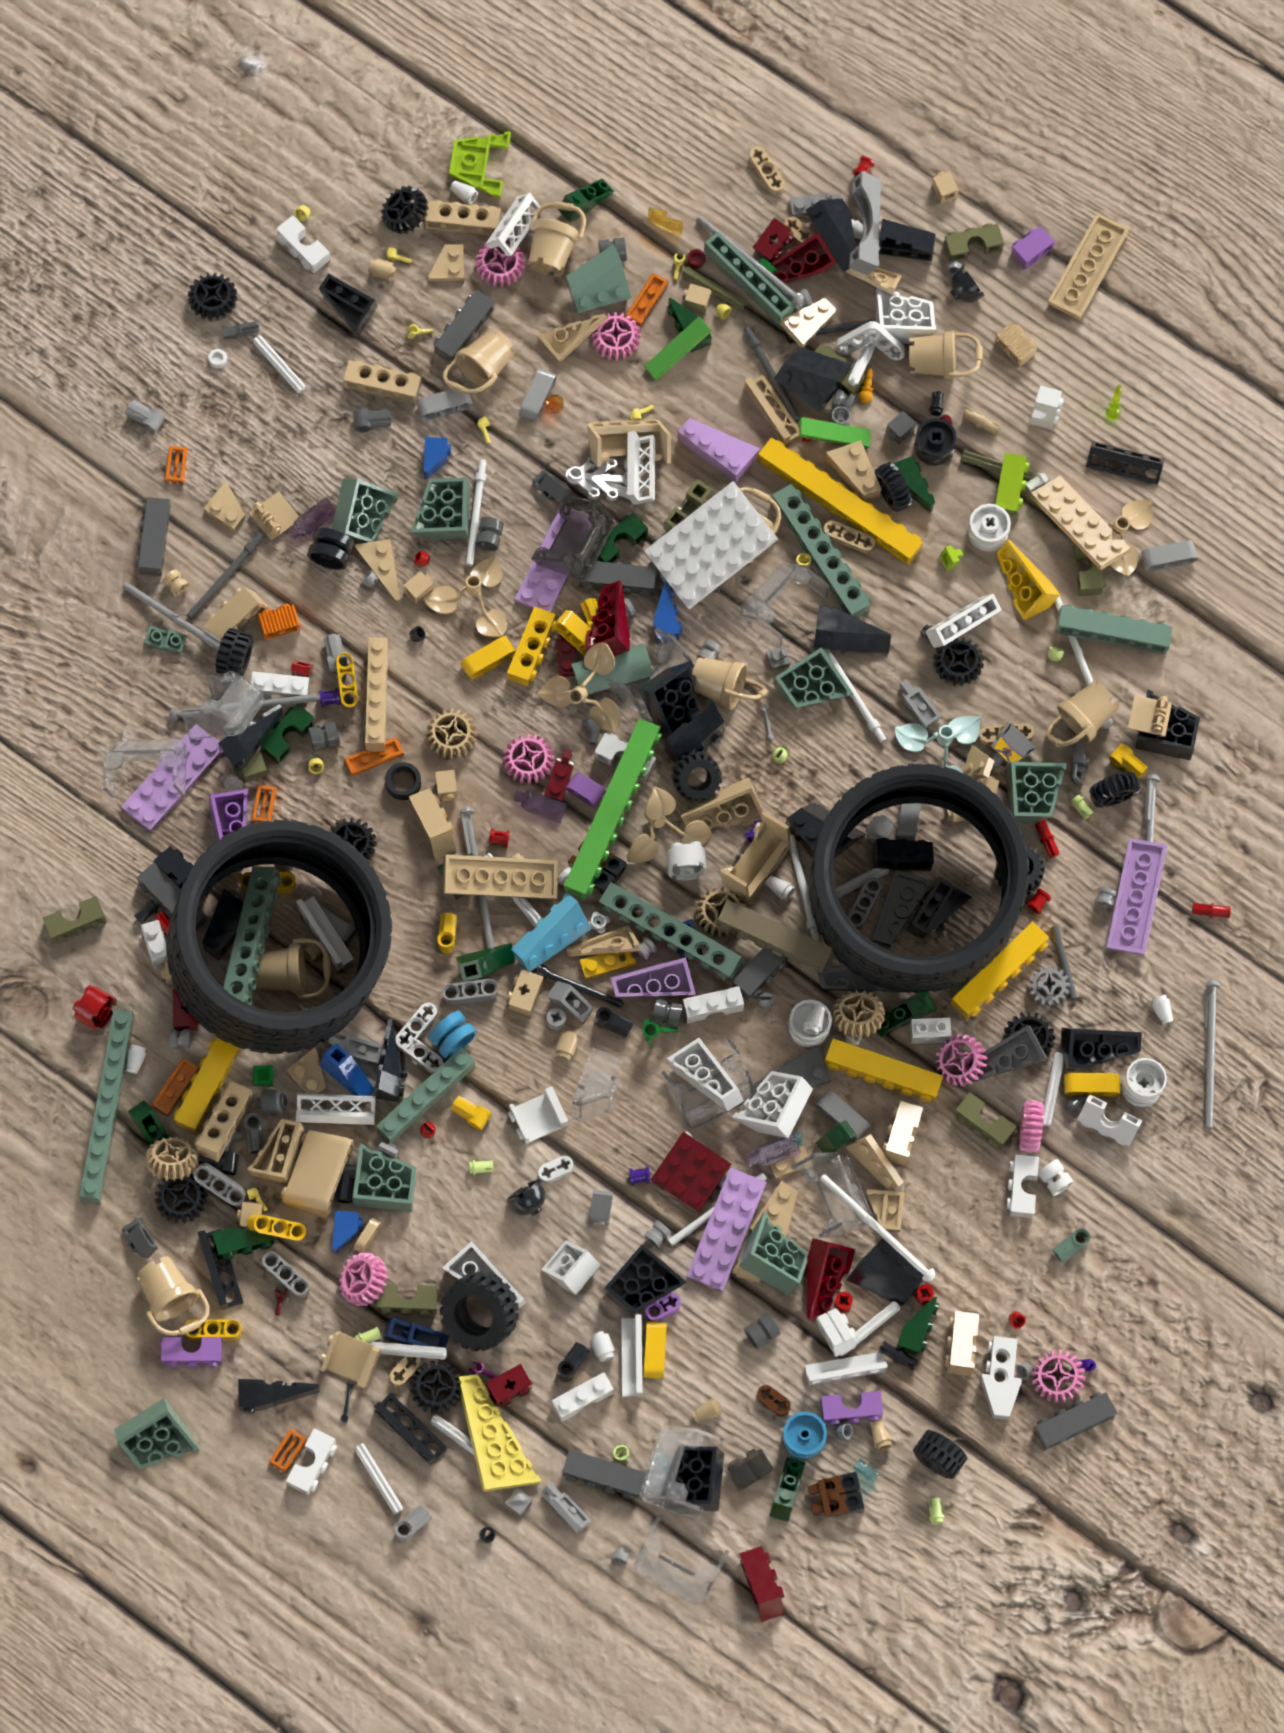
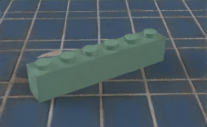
(748, 278)
(1113, 629)
(426, 1096)

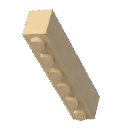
(376, 694)

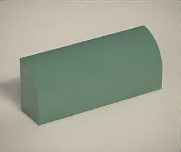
(627, 668)

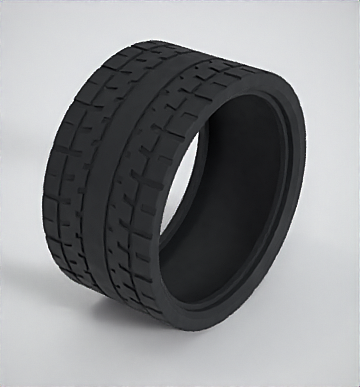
(934, 787)
(299, 847)

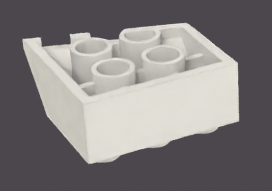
(904, 316)
(775, 1104)

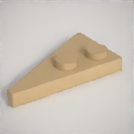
(568, 338)
(380, 559)
(611, 942)

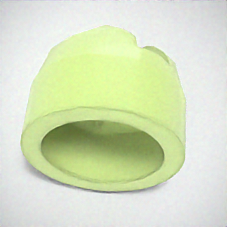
(1055, 654)
(783, 757)
(619, 1451)

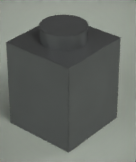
(900, 427)

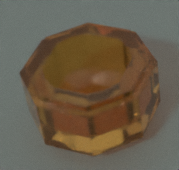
(554, 403)

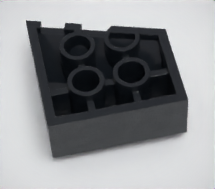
(813, 376)
(671, 697)
(703, 730)
(1179, 736)
(807, 824)
(887, 1274)
(642, 1281)
(702, 1476)

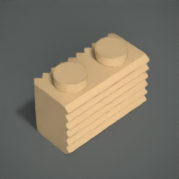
(1016, 344)

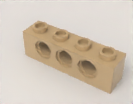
(456, 224)
(389, 389)
(214, 1147)

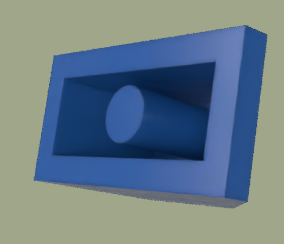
(435, 454)
(345, 1229)

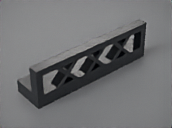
(1128, 456)
(215, 1276)
(408, 1436)

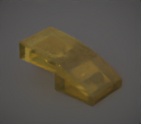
(660, 219)

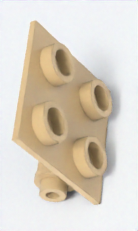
(274, 515)
(1150, 715)

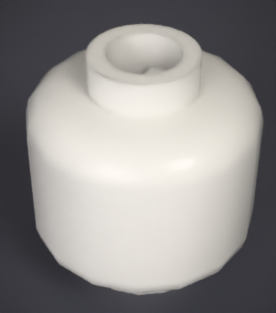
(879, 827)

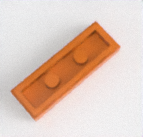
(647, 299)
(367, 760)
(175, 1086)

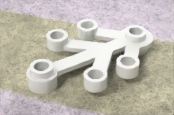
(597, 477)

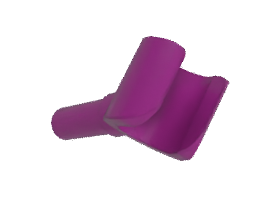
(480, 1369)

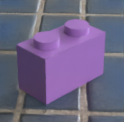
(1032, 247)

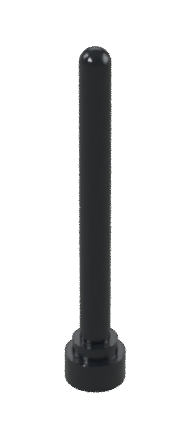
(834, 328)
(547, 974)

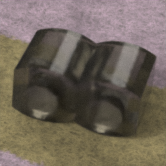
(749, 1469)

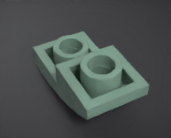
(165, 640)

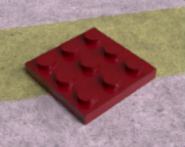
(691, 1172)

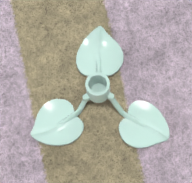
(914, 735)

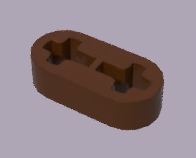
(776, 1396)

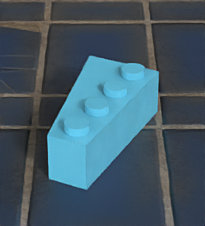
(552, 934)

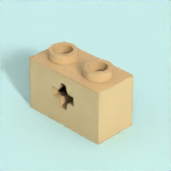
(524, 1003)

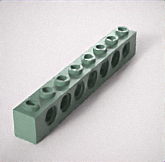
(853, 607)
(615, 894)
(249, 929)

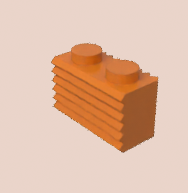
(278, 621)

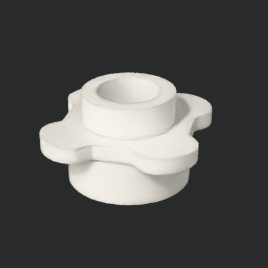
(604, 920)

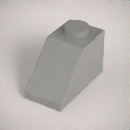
(570, 1001)
(601, 1207)

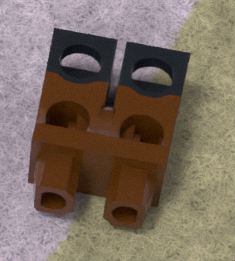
(611, 871)
(838, 1496)

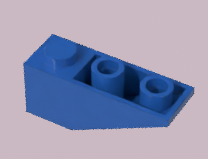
(666, 614)
(346, 1071)

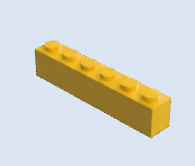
(1000, 970)
(883, 1070)
(205, 1085)

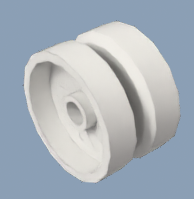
(989, 527)
(796, 1024)

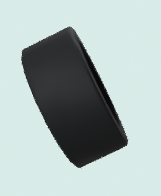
(398, 767)

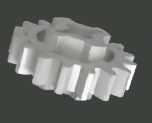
(1041, 986)

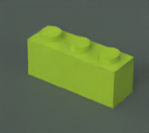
(1012, 482)

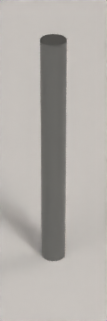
(1063, 961)

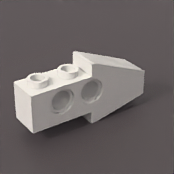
(1003, 1394)

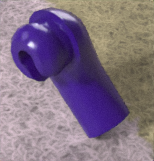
(1087, 1364)

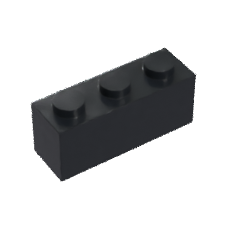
(903, 854)

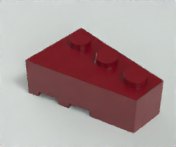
(762, 1583)

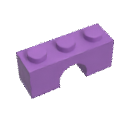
(209, 1353)
(835, 1412)

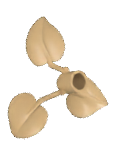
(1139, 516)
(488, 573)
(558, 692)
(658, 805)

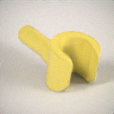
(392, 256)
(678, 264)
(415, 330)
(636, 413)
(482, 424)
(252, 1194)

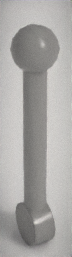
(765, 708)

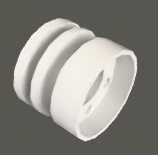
(1148, 1073)

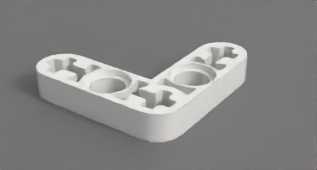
(847, 343)
(414, 1043)

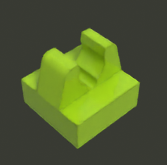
(950, 557)

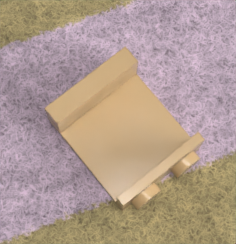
(350, 1358)

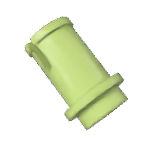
(1081, 806)
(480, 1167)
(369, 1336)
(935, 1511)

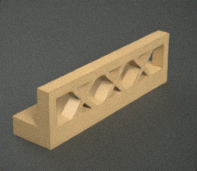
(769, 412)

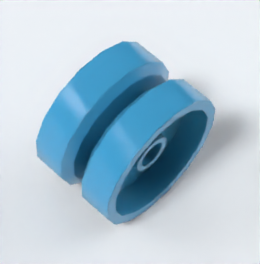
(452, 1034)
(801, 1447)

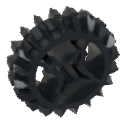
(400, 206)
(206, 307)
(893, 487)
(967, 672)
(1114, 789)
(358, 840)
(1041, 1027)
(177, 1205)
(433, 1404)

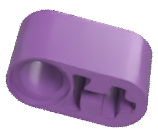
(585, 789)
(669, 1310)

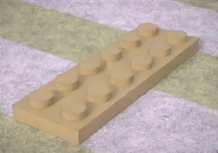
(1088, 266)
(1080, 522)
(500, 877)

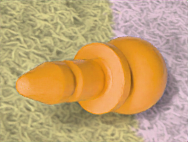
(865, 395)

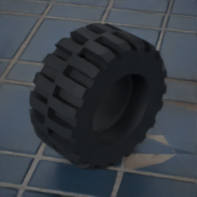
(461, 1325)

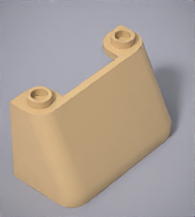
(317, 1172)

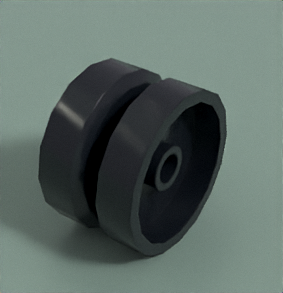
(935, 442)
(330, 548)

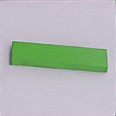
(678, 348)
(833, 432)

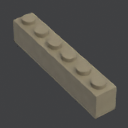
(774, 936)

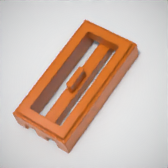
(174, 479)
(267, 788)
(279, 1464)

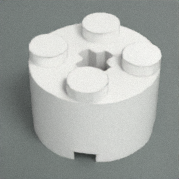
(686, 861)

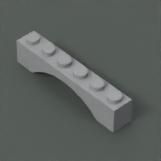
(866, 193)

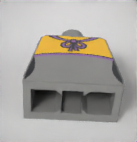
(1010, 745)

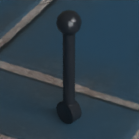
(404, 1074)
(344, 1418)

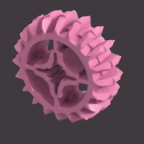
(487, 270)
(631, 335)
(532, 773)
(946, 1063)
(1031, 1126)
(363, 1279)
(1067, 1377)

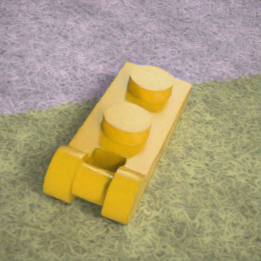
(606, 963)

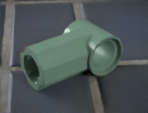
(1070, 1246)

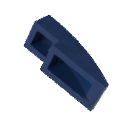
(413, 1334)

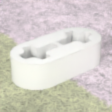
(553, 1165)

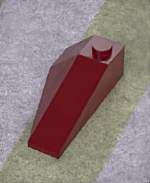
(804, 260)
(610, 621)
(825, 1270)

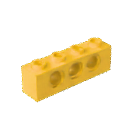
(538, 619)

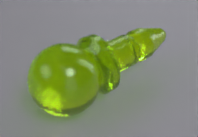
(1113, 411)

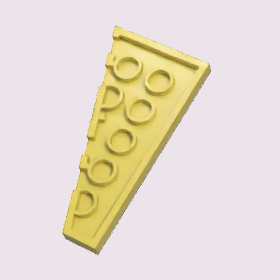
(494, 1444)

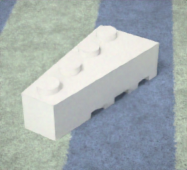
(704, 1072)
(473, 1260)

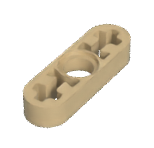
(766, 178)
(851, 544)
(992, 730)

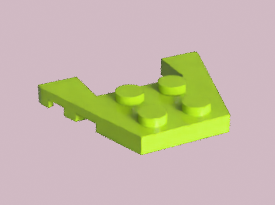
(471, 158)

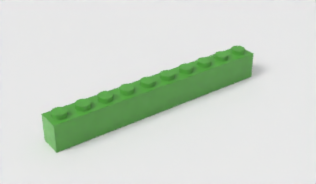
(612, 808)

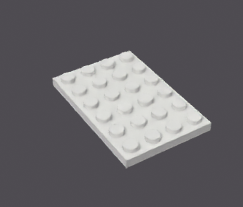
(711, 545)

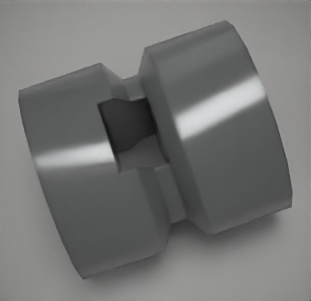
(619, 244)
(489, 534)
(324, 736)
(667, 1013)
(763, 1330)

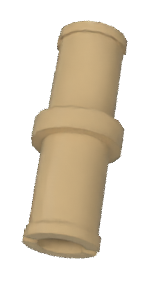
(981, 421)

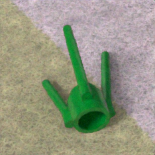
(652, 1030)

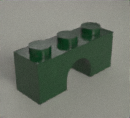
(630, 529)
(295, 720)

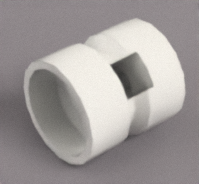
(1051, 1172)

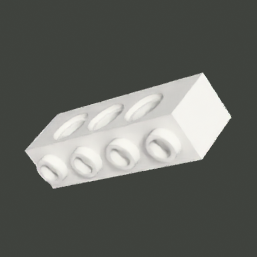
(963, 620)

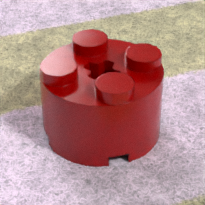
(94, 1007)

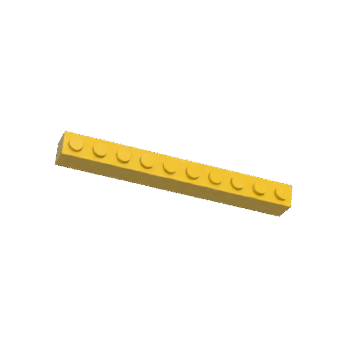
(840, 501)

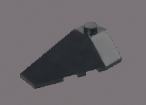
(835, 227)
(847, 633)
(241, 748)
(1094, 1046)
(389, 1080)
(258, 1395)

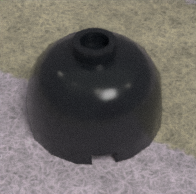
(964, 287)
(528, 1199)

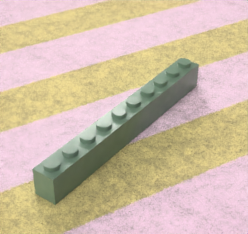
(107, 1107)

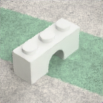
(311, 256)
(1047, 408)
(280, 684)
(612, 748)
(701, 1006)
(1093, 1117)
(1023, 1169)
(582, 1395)
(305, 1478)

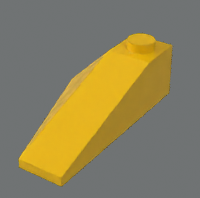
(1029, 586)

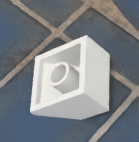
(571, 1267)

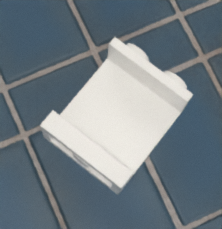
(538, 1116)

